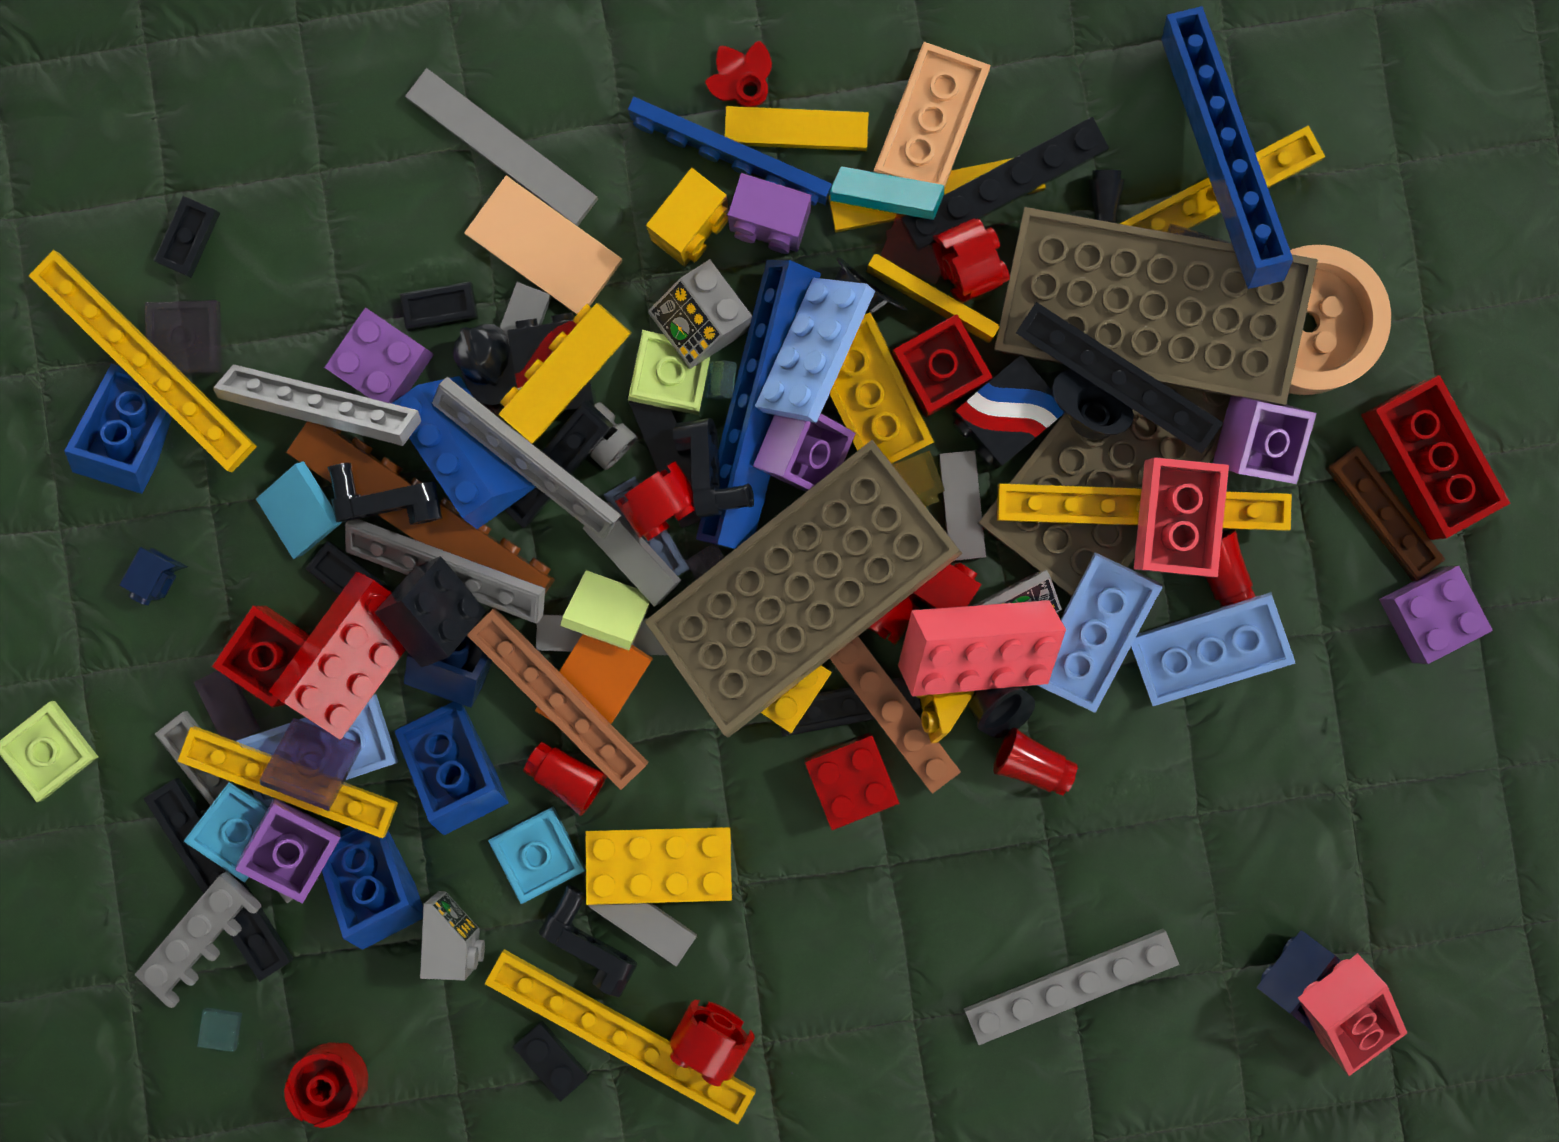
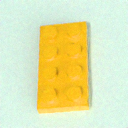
(876, 397)
(658, 865)

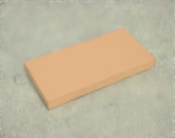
(932, 116)
(543, 246)

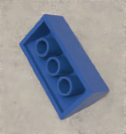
(466, 469)

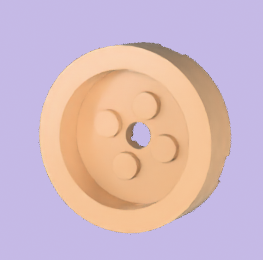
(1350, 320)

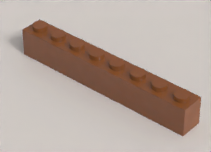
(325, 446)

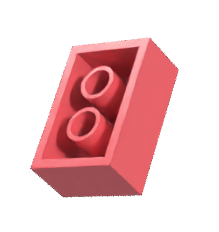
(1181, 517)
(1353, 1014)

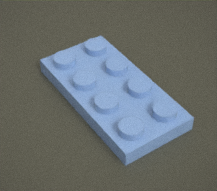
(815, 349)
(1100, 630)
(1212, 649)
(367, 729)

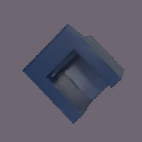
(150, 575)

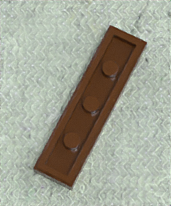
(1385, 513)

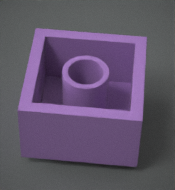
(769, 213)
(378, 359)
(1264, 439)
(803, 450)
(1435, 614)
(288, 850)

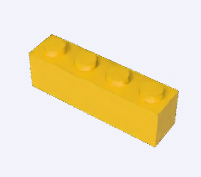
(564, 372)

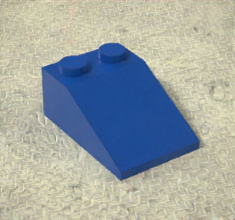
(119, 434)
(450, 768)
(370, 888)

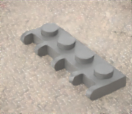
(195, 937)

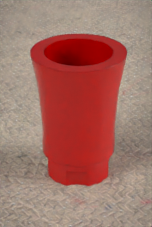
(1233, 578)
(1034, 763)
(565, 776)

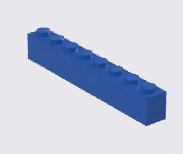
(1226, 148)
(746, 426)

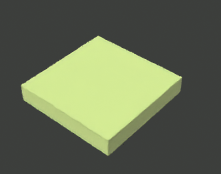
(664, 378)
(606, 610)
(46, 751)

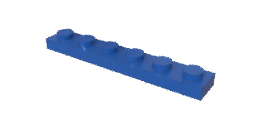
(716, 147)

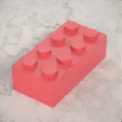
(980, 647)

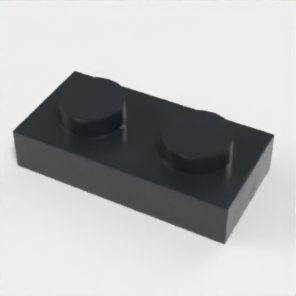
(187, 236)
(551, 1061)

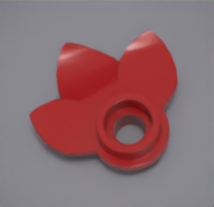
(739, 71)

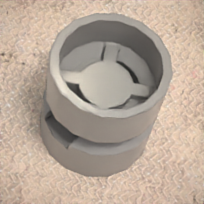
(618, 443)

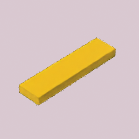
(797, 128)
(931, 297)

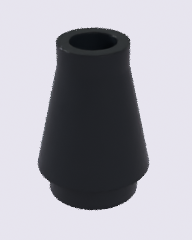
(1106, 192)

